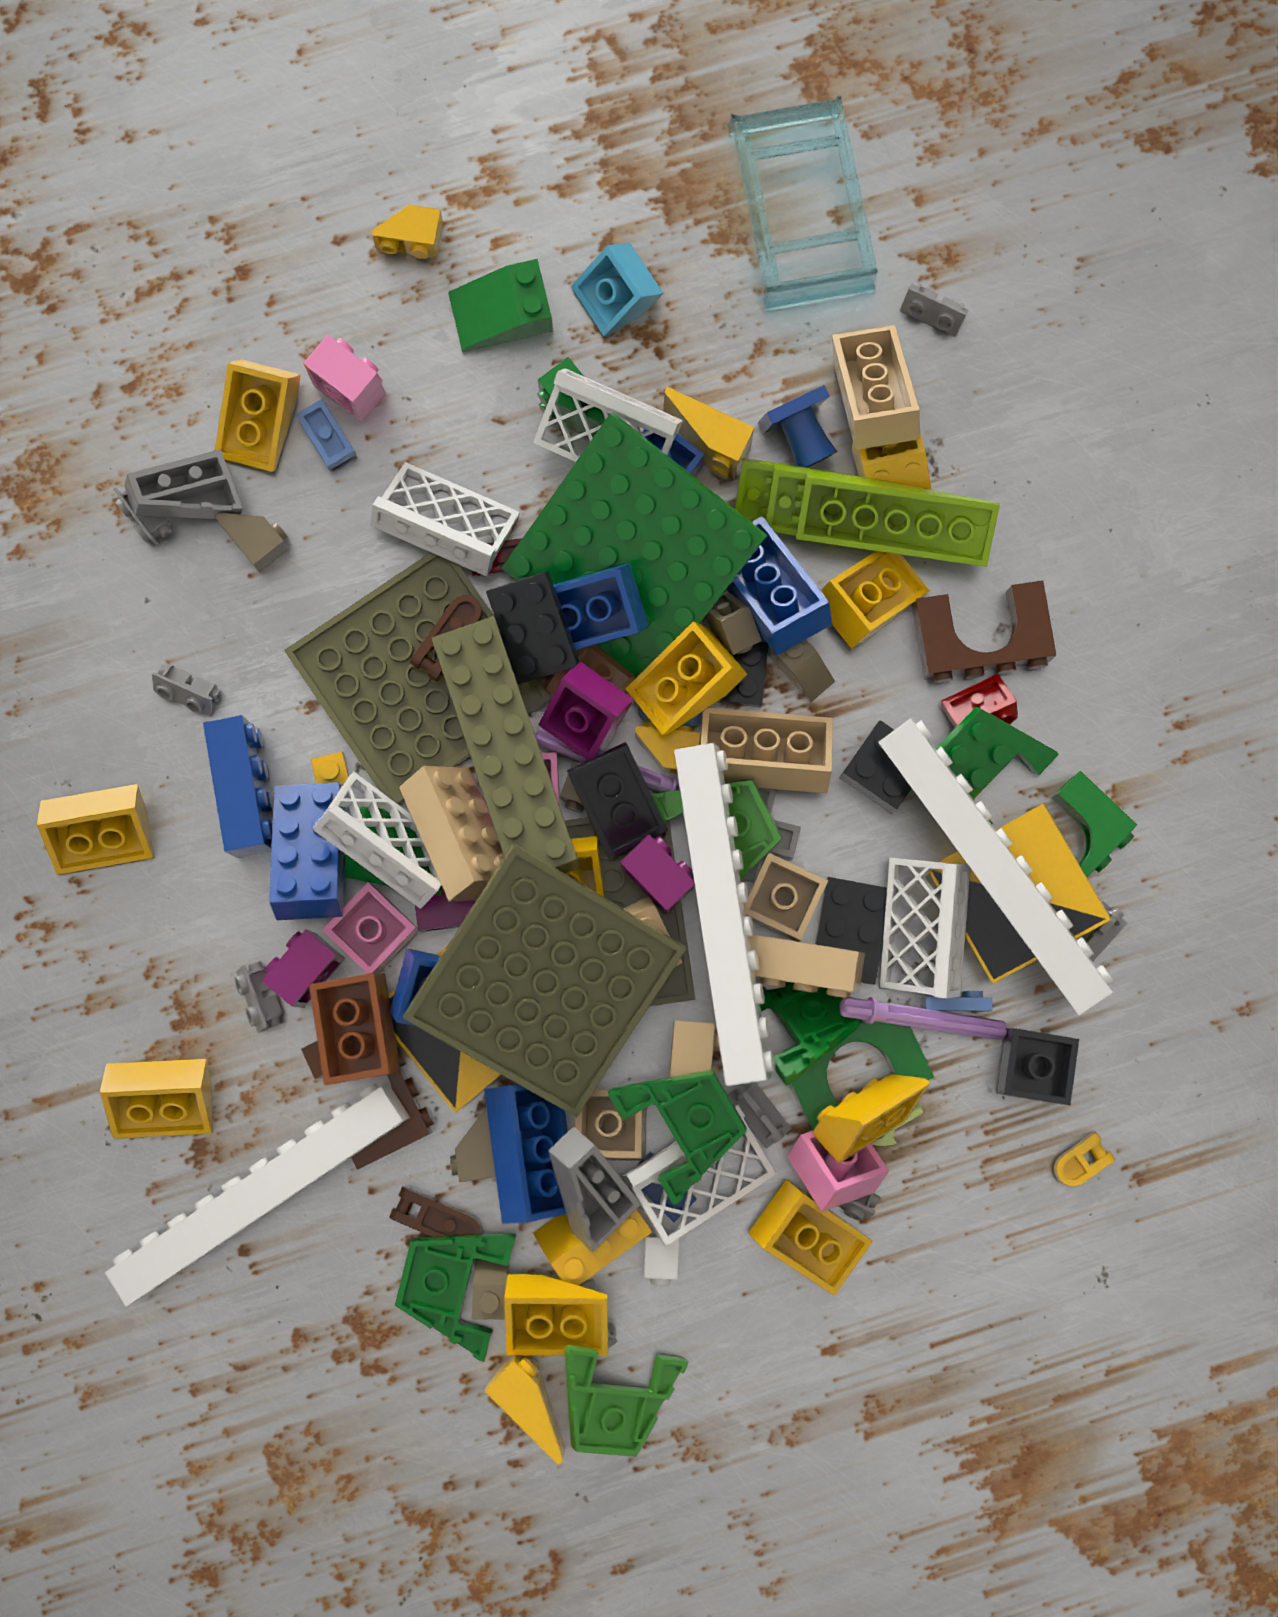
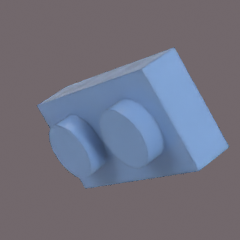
(325, 434)
(969, 1002)

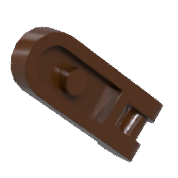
(460, 613)
(434, 1217)

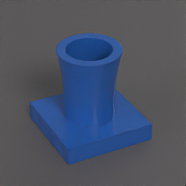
(801, 427)

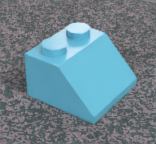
(616, 288)

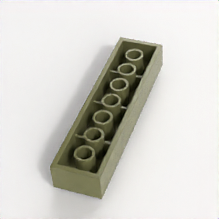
(503, 744)

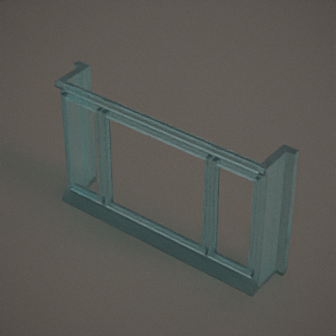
(818, 287)

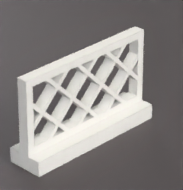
(609, 402)
(435, 534)
(378, 851)
(950, 924)
(671, 1156)

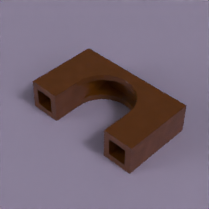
(946, 656)
(404, 1134)

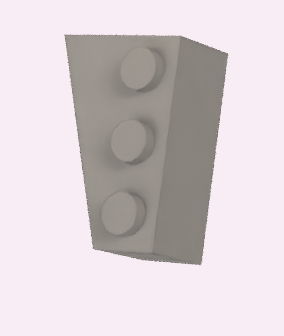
(184, 488)
(590, 1189)

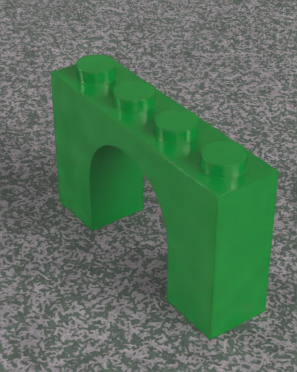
(1100, 819)
(893, 1041)

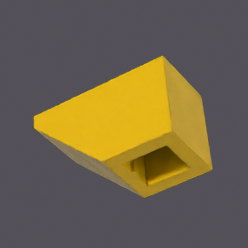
(411, 231)
(662, 747)

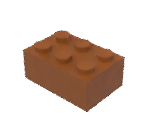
(354, 1028)

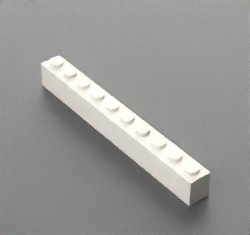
(996, 866)
(723, 914)
(257, 1194)

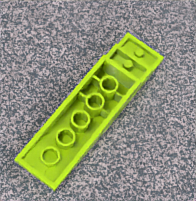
(867, 512)

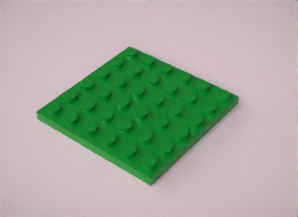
(644, 510)

